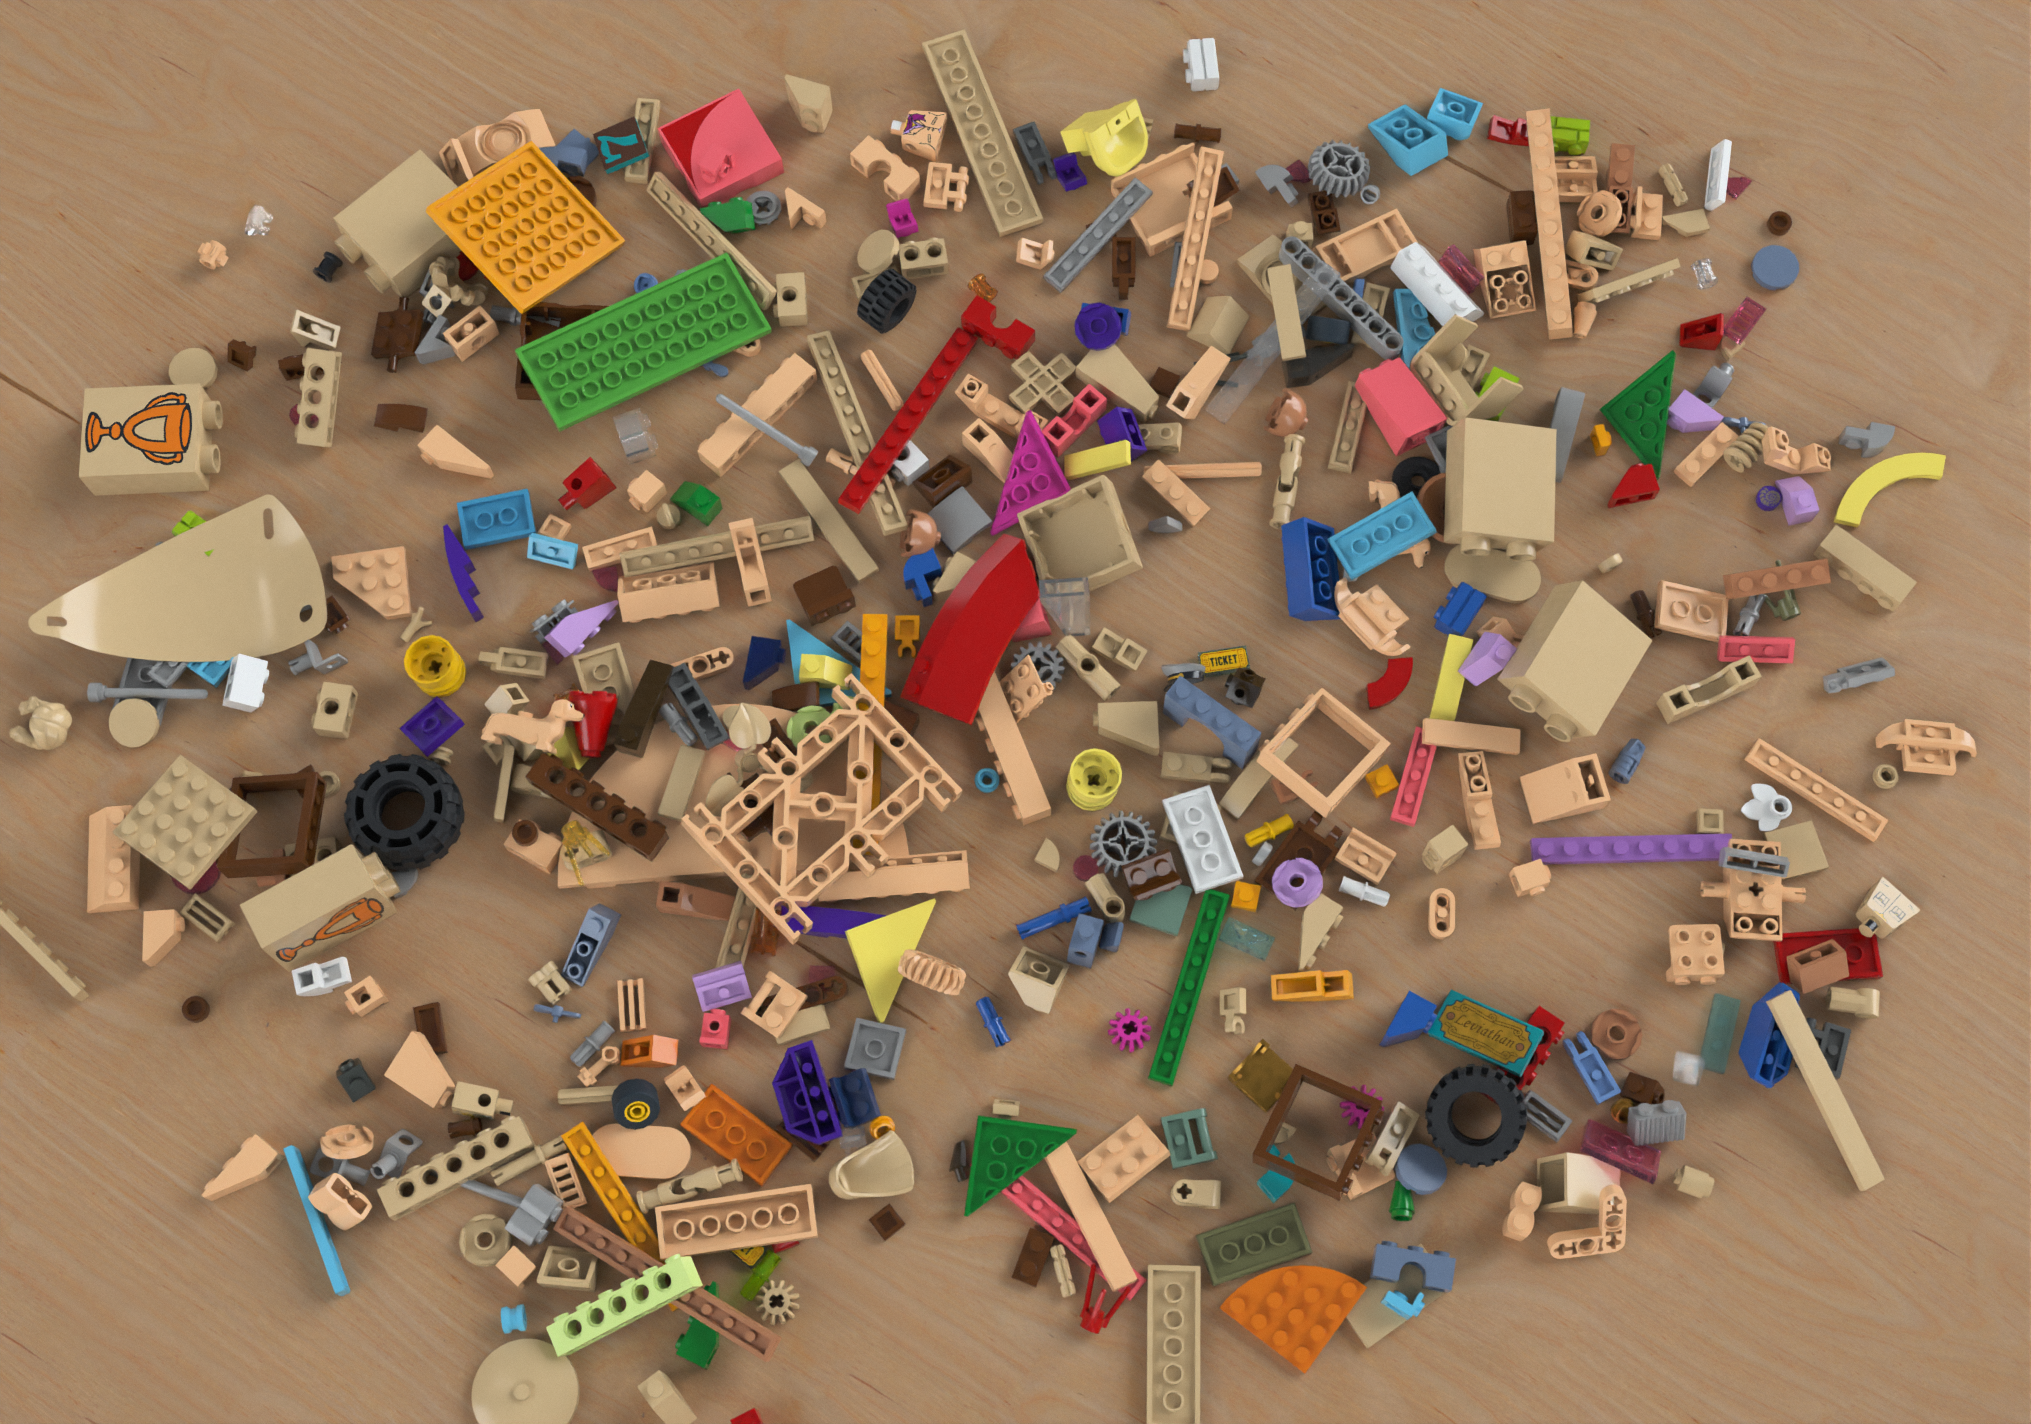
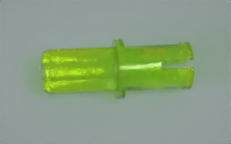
(760, 1275)

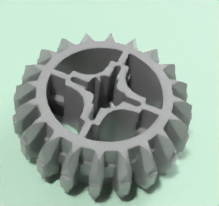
(1340, 162)
(1114, 845)

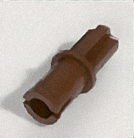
(1645, 613)

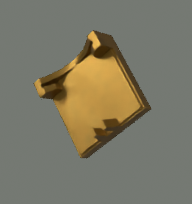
(1261, 1076)

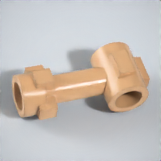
(610, 1056)

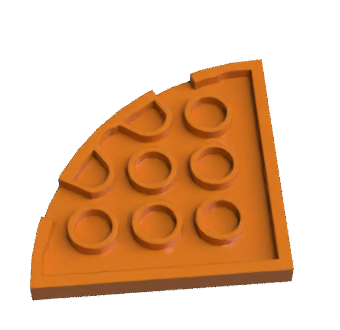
(1295, 1309)

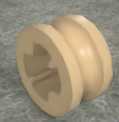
(441, 756)

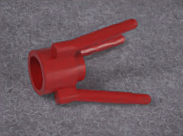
(1093, 1317)

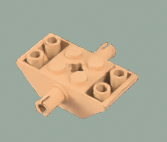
(1751, 915)

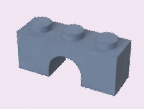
(1435, 1268)

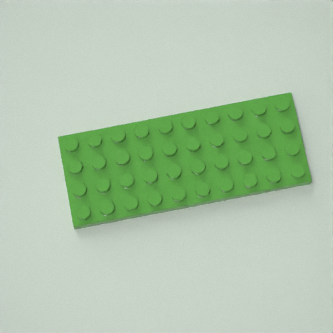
(642, 341)

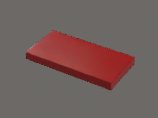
(1861, 951)

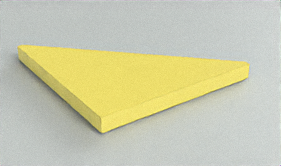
(878, 950)

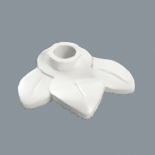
(1763, 807)

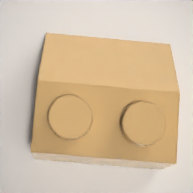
(809, 102)

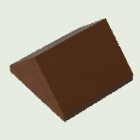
(943, 480)

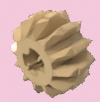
(776, 1311)

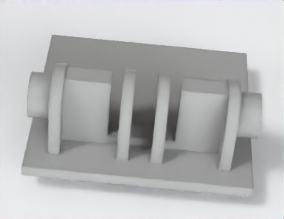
(541, 624)

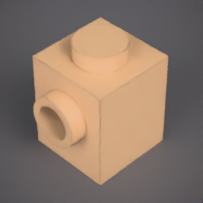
(646, 491)
(1530, 878)

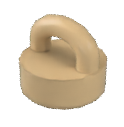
(668, 516)

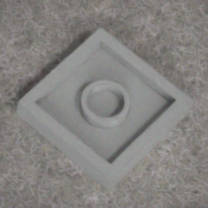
(875, 1048)

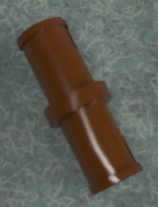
(1197, 133)

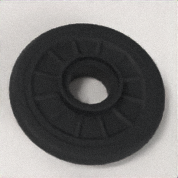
(1413, 467)

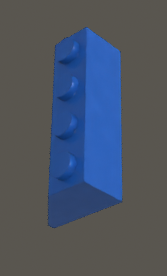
(1310, 570)

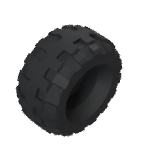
(425, 839)

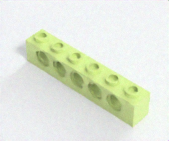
(683, 1281)

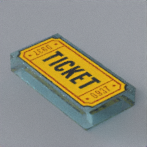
(1223, 660)

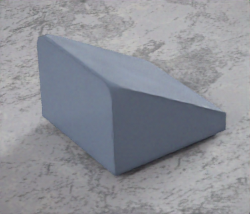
(1111, 936)

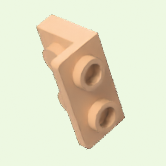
(1646, 215)

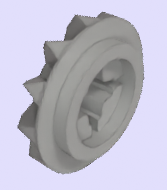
(763, 199)

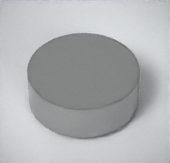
(1262, 854)

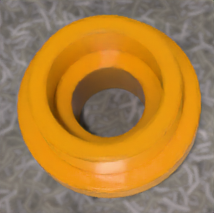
(875, 1130)

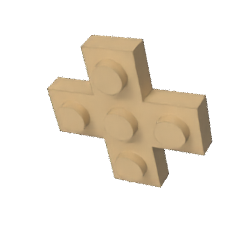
(1043, 383)

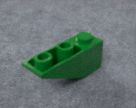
(700, 1341)

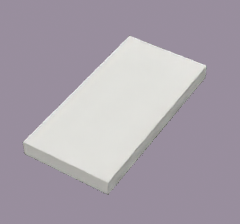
(1202, 839)

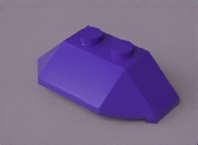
(806, 1096)

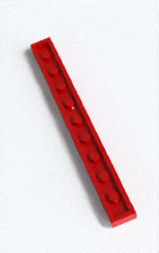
(907, 421)

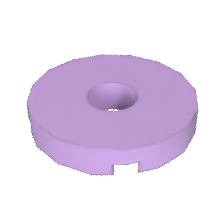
(1302, 895)

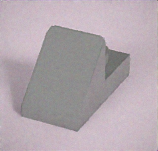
(433, 345)

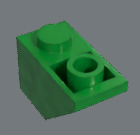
(732, 216)

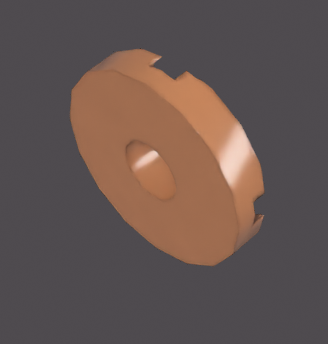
(1605, 1044)

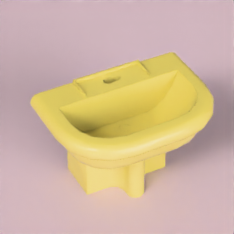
(1111, 136)

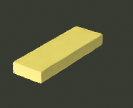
(1097, 460)

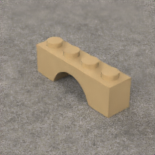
(1722, 685)

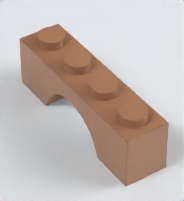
(1776, 578)

